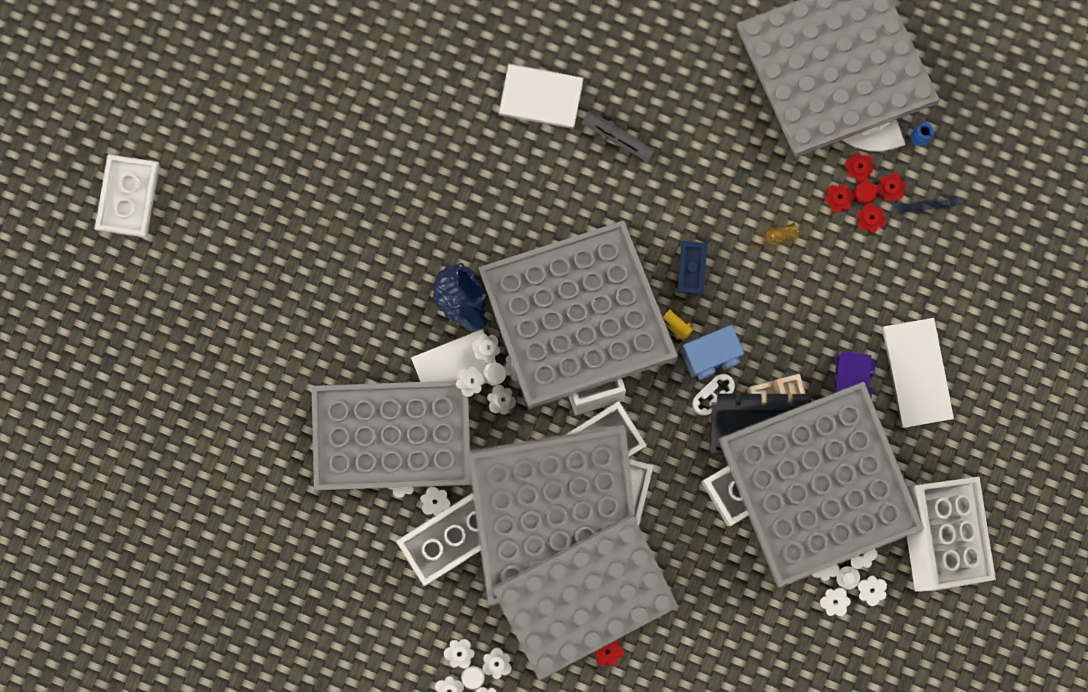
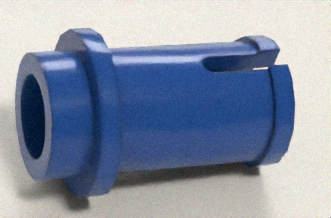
(919, 139)

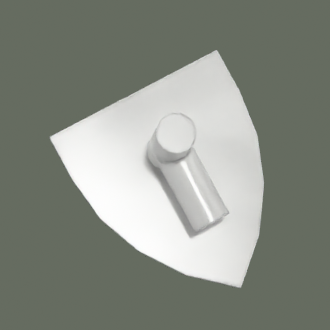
(879, 138)

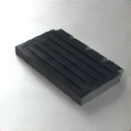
(733, 416)

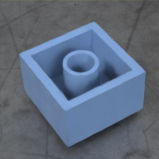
(711, 352)

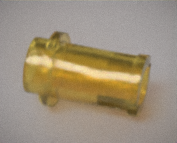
(781, 234)

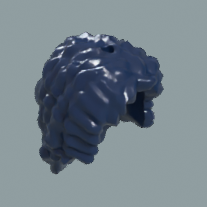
(460, 296)

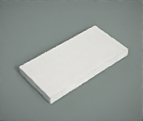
(917, 373)

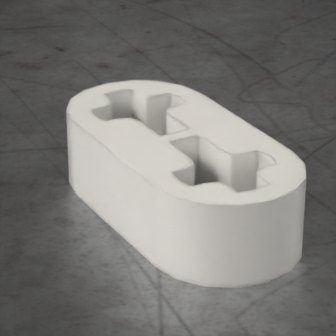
(708, 390)

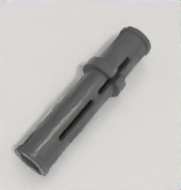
(618, 136)

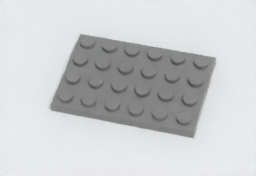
(390, 435)
(585, 597)

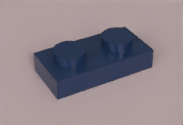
(692, 268)

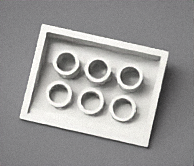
(955, 535)

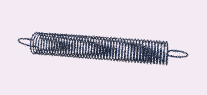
(914, 203)

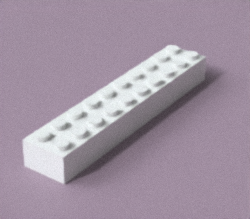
(454, 532)

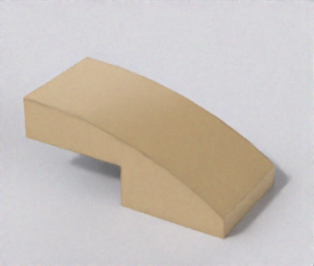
(786, 385)

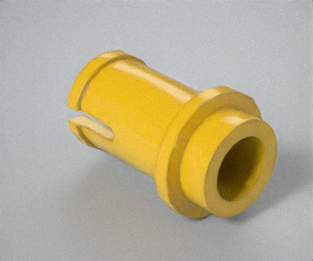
(677, 325)

